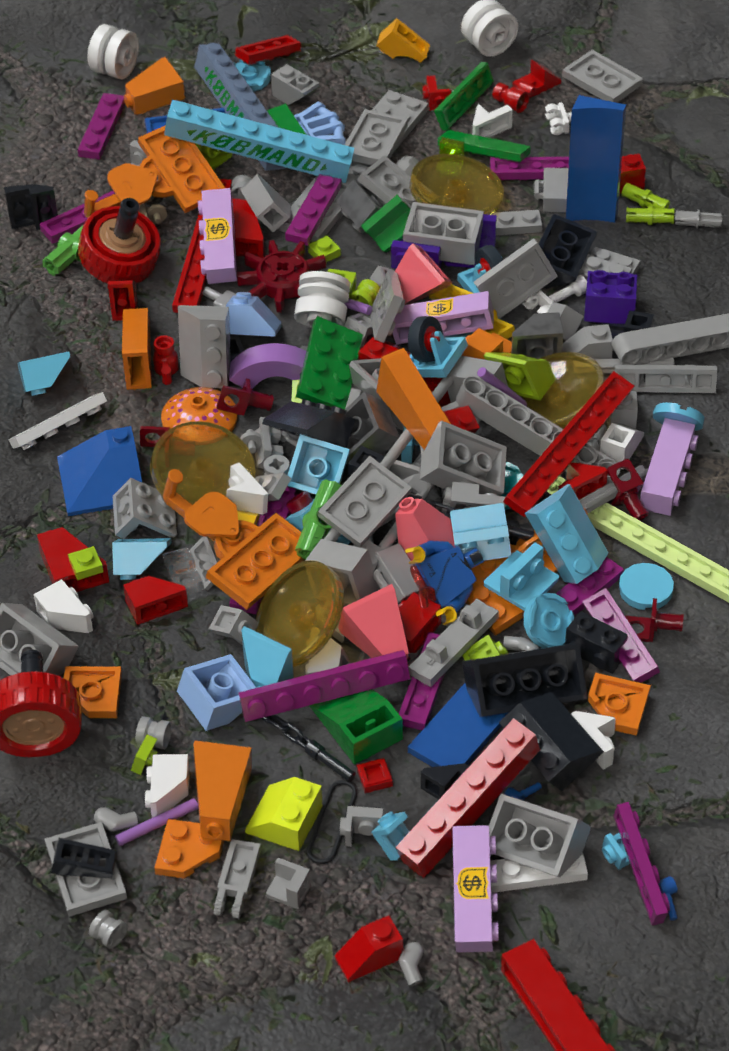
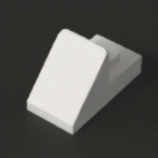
(492, 123)
(246, 491)
(600, 729)

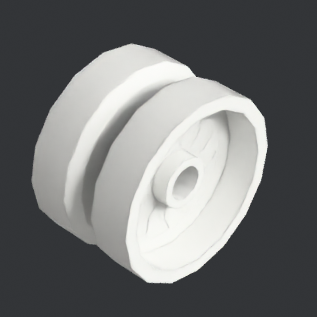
(489, 27)
(113, 51)

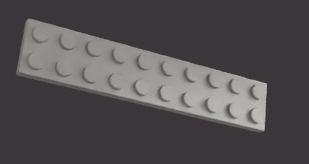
(391, 103)

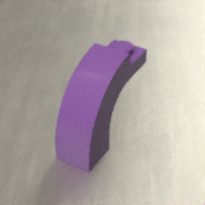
(265, 362)

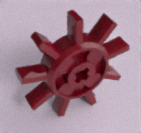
(278, 272)

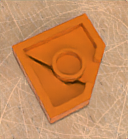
(97, 689)
(619, 699)
(185, 849)

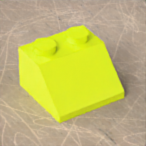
(287, 812)

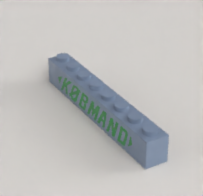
(231, 88)

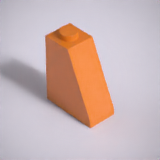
(154, 88)

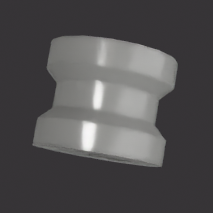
(237, 183)
(276, 464)
(108, 929)

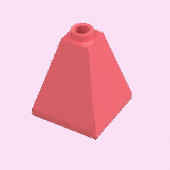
(419, 275)
(419, 523)
(375, 623)

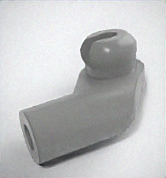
(518, 644)
(113, 821)
(409, 961)

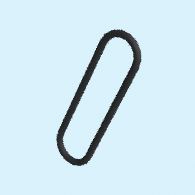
(310, 856)

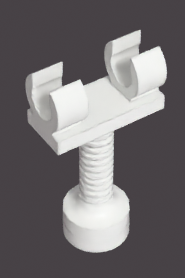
(558, 118)
(577, 288)

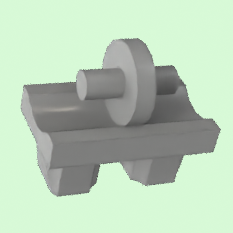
(261, 442)

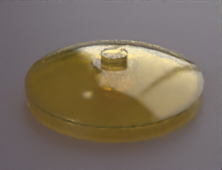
(456, 183)
(575, 383)
(202, 455)
(302, 609)

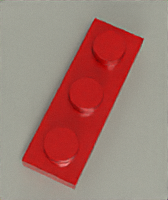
(267, 49)

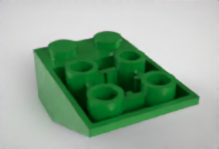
(361, 723)

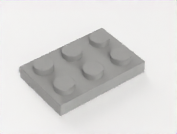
(602, 77)
(376, 136)
(387, 180)
(516, 278)
(386, 306)
(364, 501)
(87, 893)

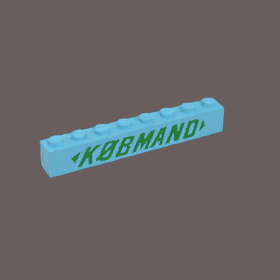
(258, 140)

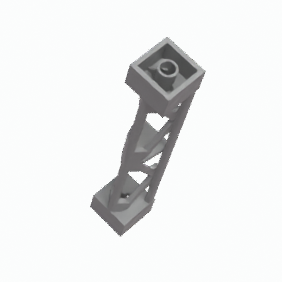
(357, 564)

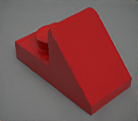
(539, 77)
(585, 478)

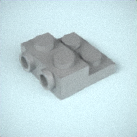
(609, 261)
(466, 495)

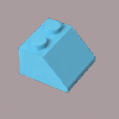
(315, 462)

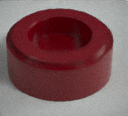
(299, 502)

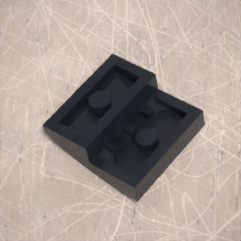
(30, 205)

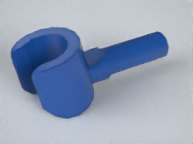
(523, 793)
(669, 887)

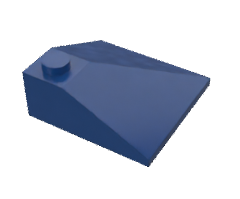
(98, 470)

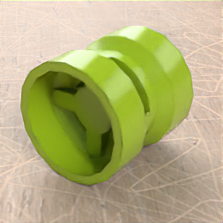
(366, 292)

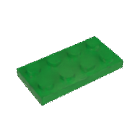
(326, 364)

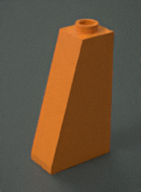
(136, 348)
(409, 396)
(220, 783)

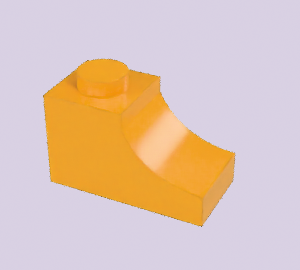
(402, 41)

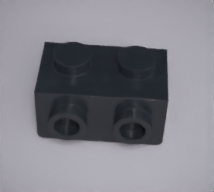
(597, 641)

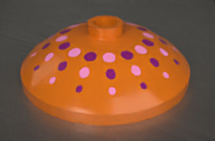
(197, 405)

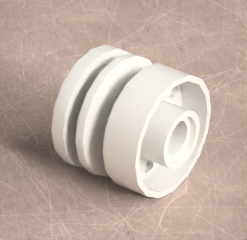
(322, 296)

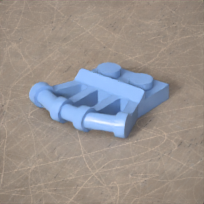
(322, 124)

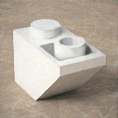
(620, 442)
(63, 609)
(168, 781)

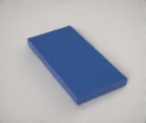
(455, 733)

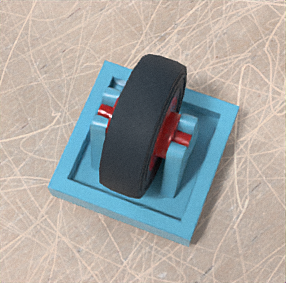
(486, 259)
(432, 351)

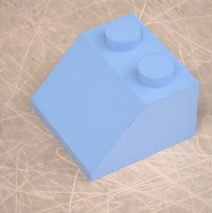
(251, 316)
(213, 690)

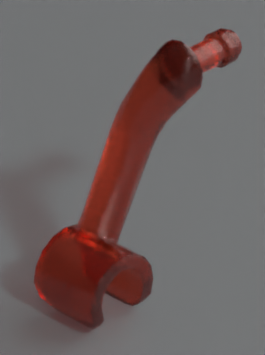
(425, 592)

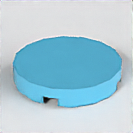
(255, 75)
(673, 412)
(643, 583)
(547, 620)

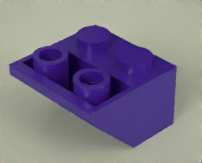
(609, 296)

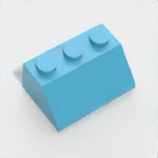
(568, 535)

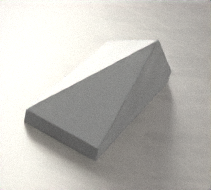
(205, 558)

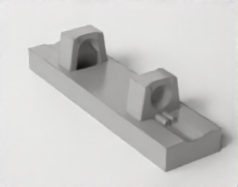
(670, 378)
(453, 642)

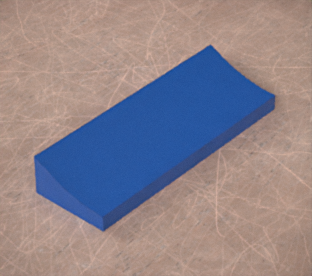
(595, 159)

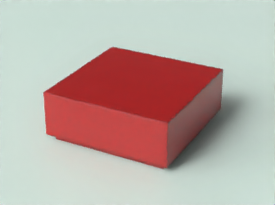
(374, 775)

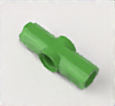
(64, 254)
(313, 530)

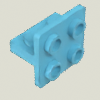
(482, 529)
(522, 577)

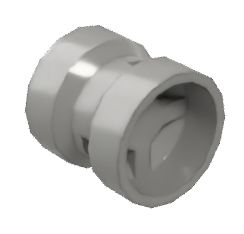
(159, 730)

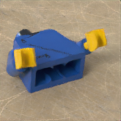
(447, 572)

